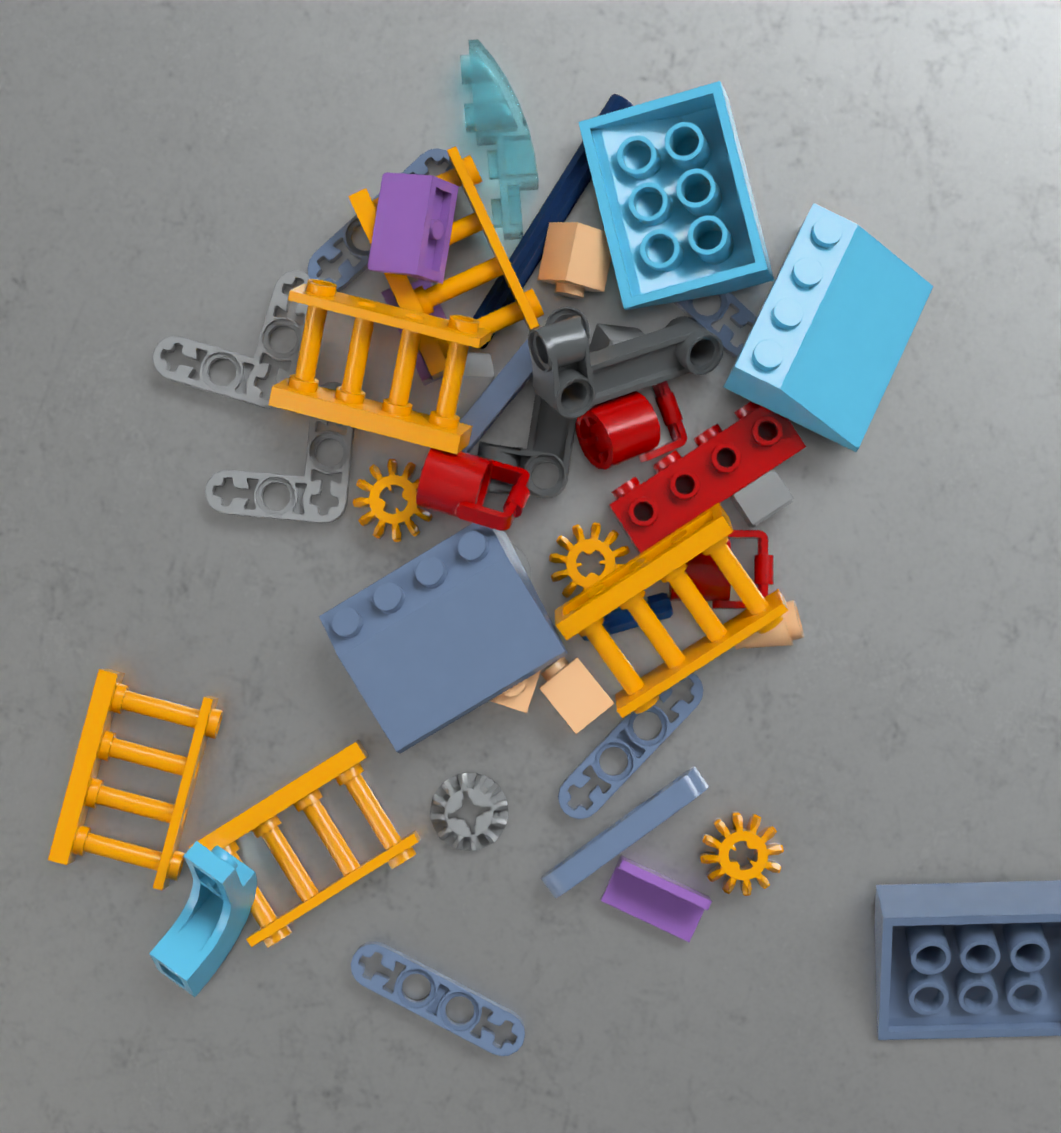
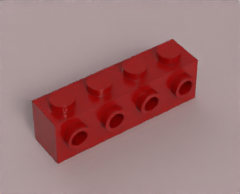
(705, 476)

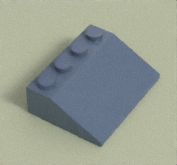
(443, 634)
(968, 960)

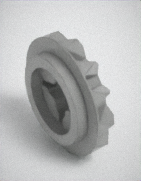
(482, 792)

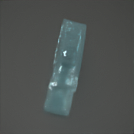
(500, 122)

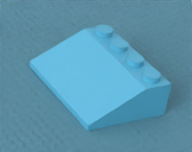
(676, 199)
(830, 329)

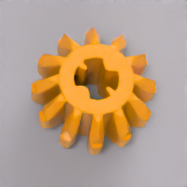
(379, 506)
(586, 546)
(730, 865)

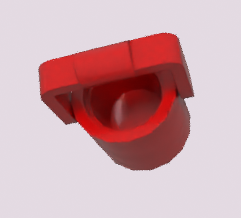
(630, 428)
(460, 484)
(713, 583)

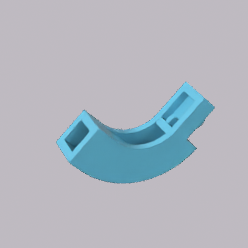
(210, 920)

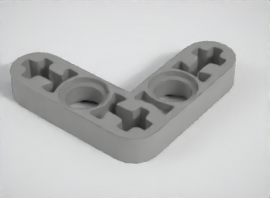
(247, 368)
(301, 488)

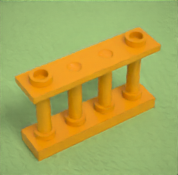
(526, 303)
(348, 402)
(667, 563)
(100, 744)
(305, 796)

